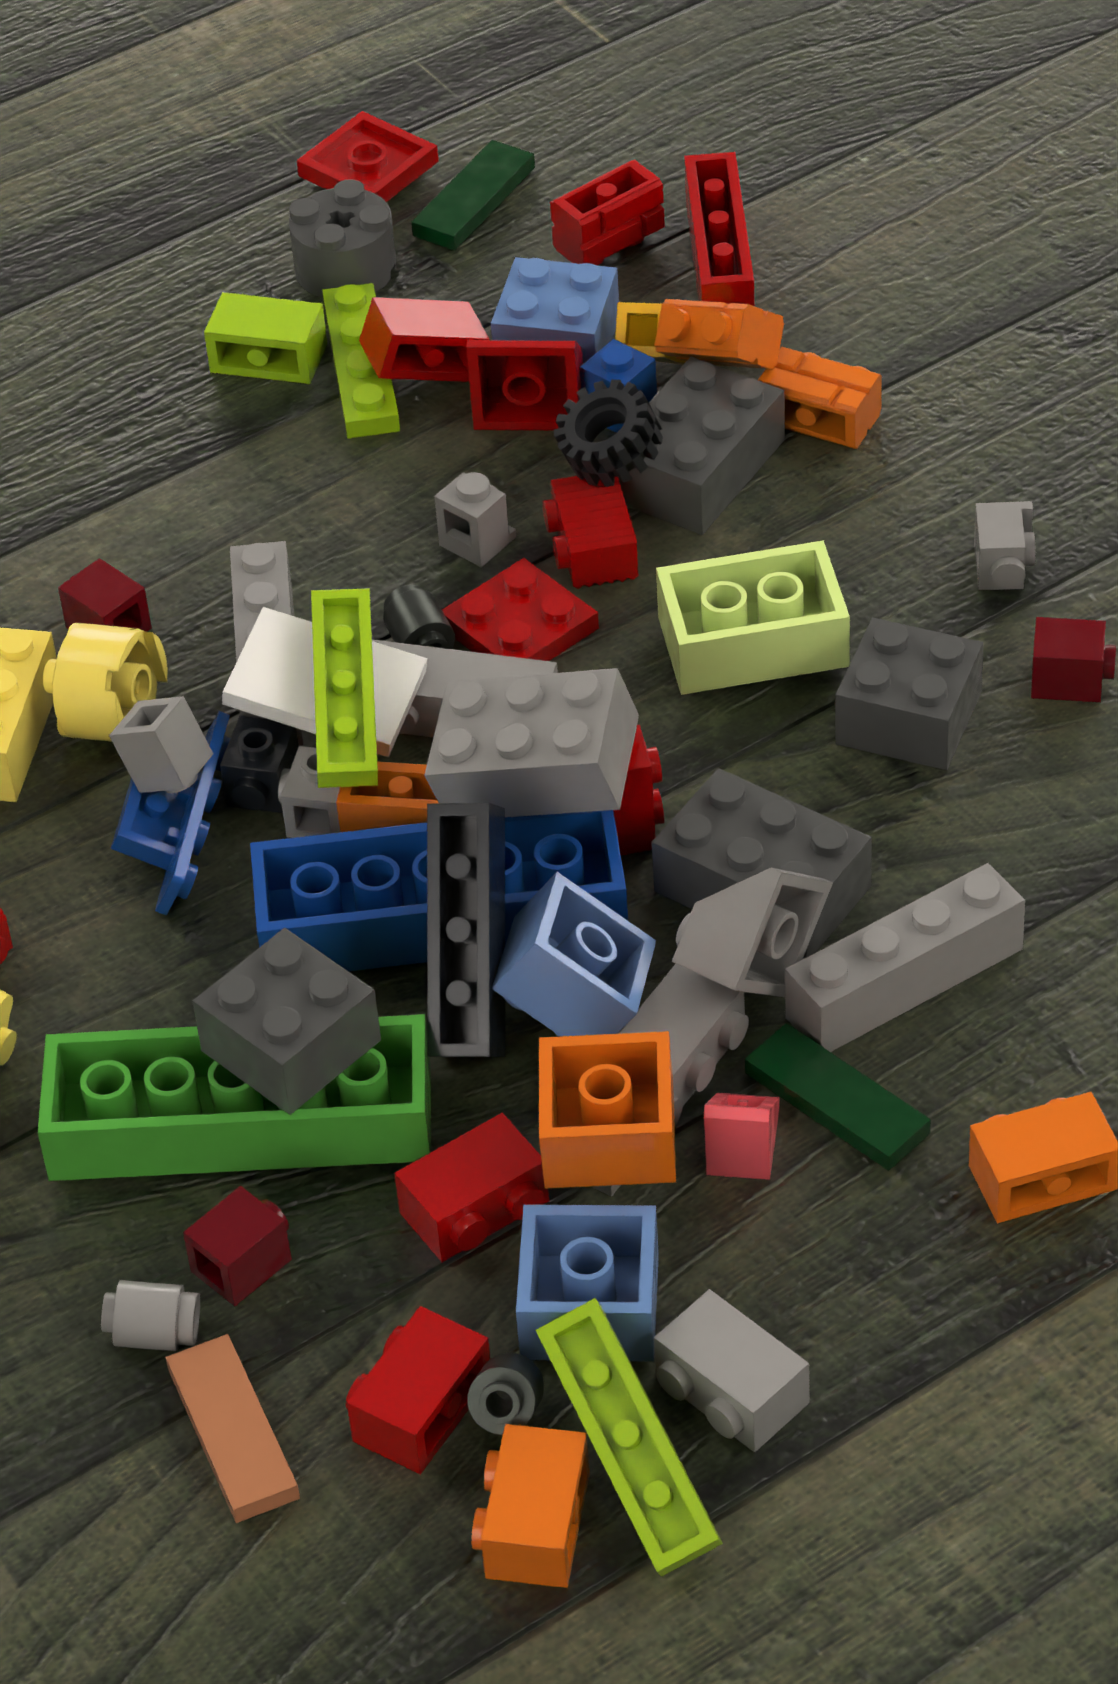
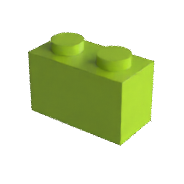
(266, 338)

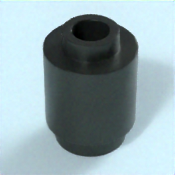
(417, 618)
(516, 1377)

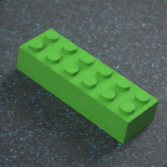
(166, 1108)

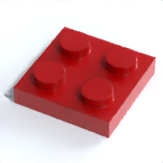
(371, 153)
(521, 615)

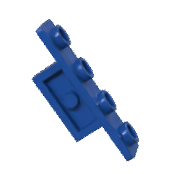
(169, 826)

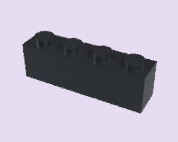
(465, 929)

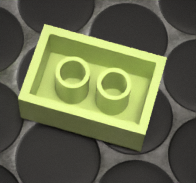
(753, 617)

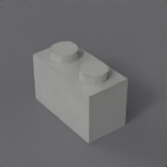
(731, 1371)

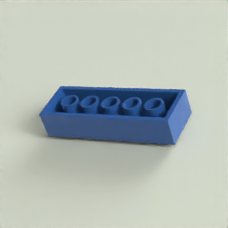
(366, 889)

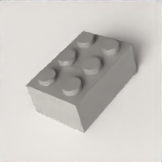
(535, 742)

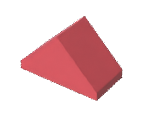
(740, 1135)

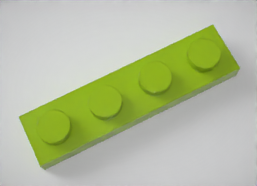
(365, 399)
(344, 688)
(628, 1437)

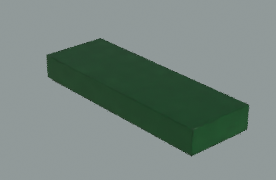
(473, 195)
(837, 1096)

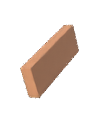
(232, 1428)

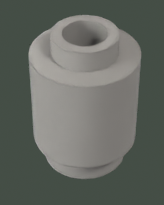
(151, 1315)

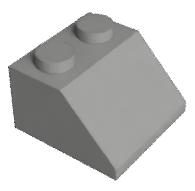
(752, 930)

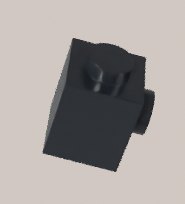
(255, 762)

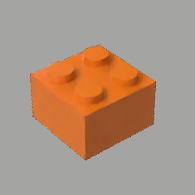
(606, 1110)

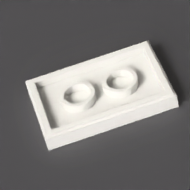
(277, 678)

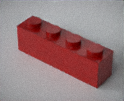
(718, 229)

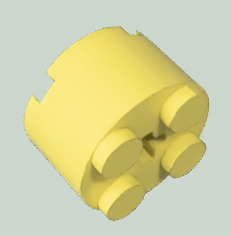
(101, 677)

